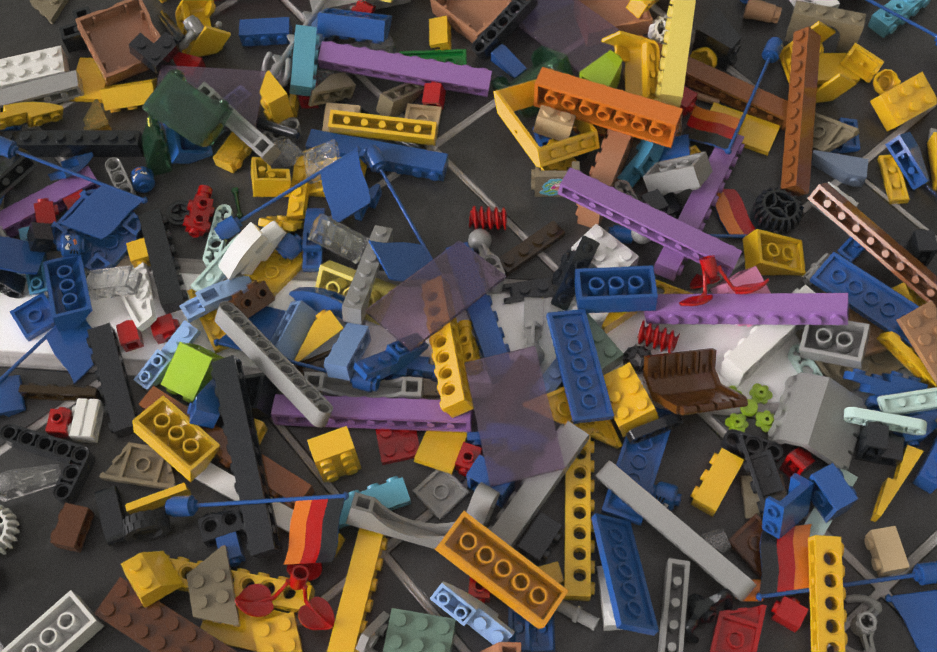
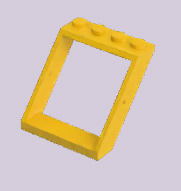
(521, 97)

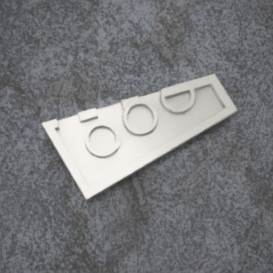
(141, 305)

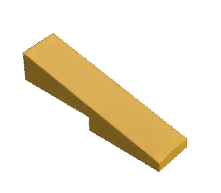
(891, 486)

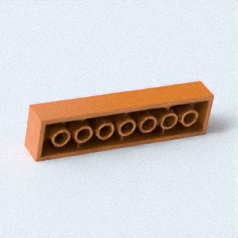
(608, 107)

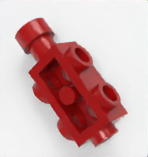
(200, 210)

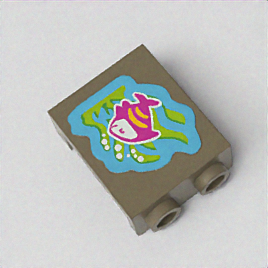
(548, 182)

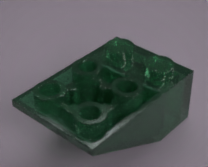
(156, 147)

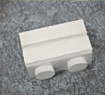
(86, 420)

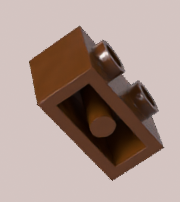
(253, 298)
(72, 527)

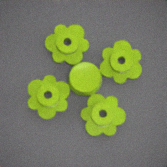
(752, 409)

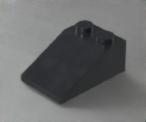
(261, 394)

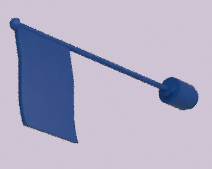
(342, 185)
(100, 211)
(17, 257)
(397, 258)
(267, 322)
(69, 348)
(920, 617)

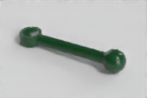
(235, 191)

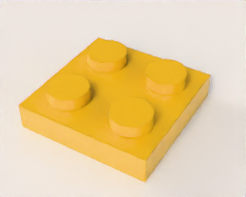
(277, 634)

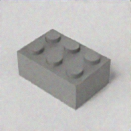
(678, 174)
(836, 343)

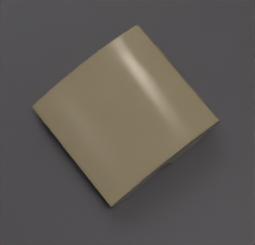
(750, 498)

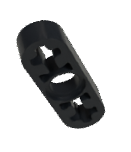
(654, 428)

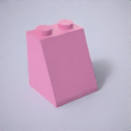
(743, 277)

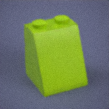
(604, 70)
(189, 370)

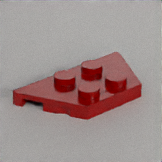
(738, 630)

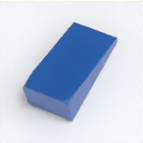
(507, 61)
(851, 250)

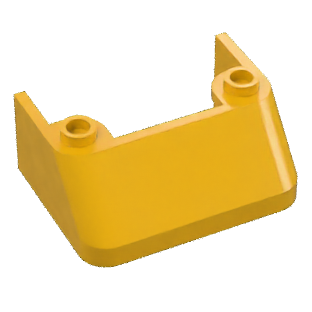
(210, 39)
(640, 60)
(835, 86)

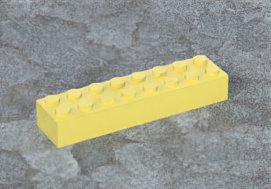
(675, 52)

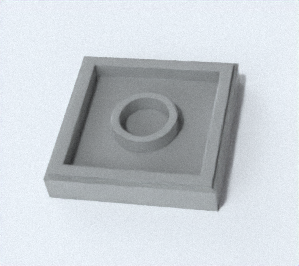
(441, 493)

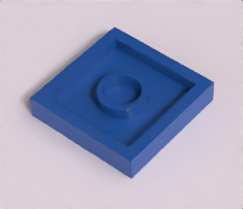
(34, 316)

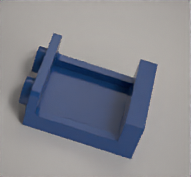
(783, 515)

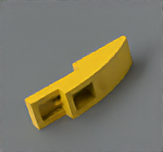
(31, 113)

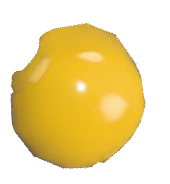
(705, 56)
(885, 81)

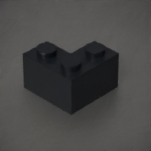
(70, 34)
(154, 54)
(663, 203)
(921, 245)
(878, 445)

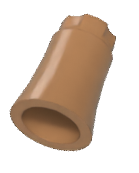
(762, 11)

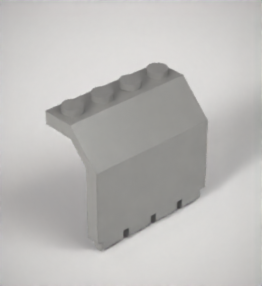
(813, 418)

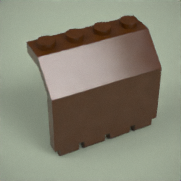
(689, 382)

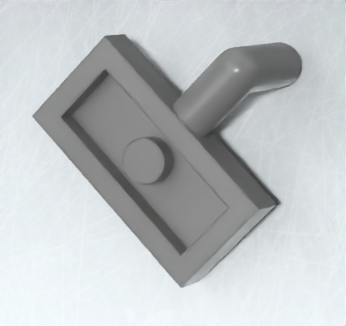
(372, 632)

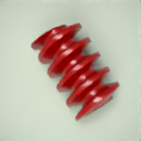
(487, 217)
(657, 338)

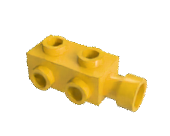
(468, 341)

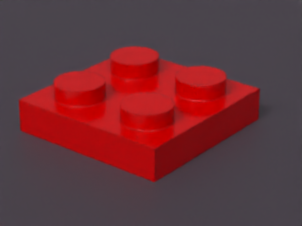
(397, 445)

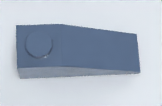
(843, 168)

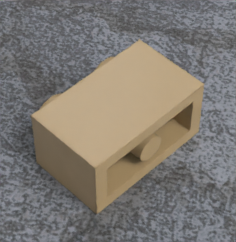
(554, 123)
(886, 551)

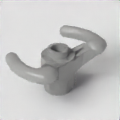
(194, 28)
(285, 73)
(864, 623)

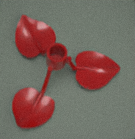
(709, 272)
(315, 615)

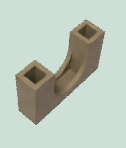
(848, 23)

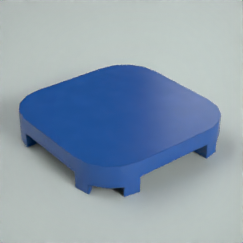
(97, 252)

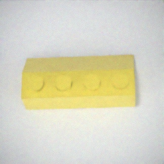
(339, 278)

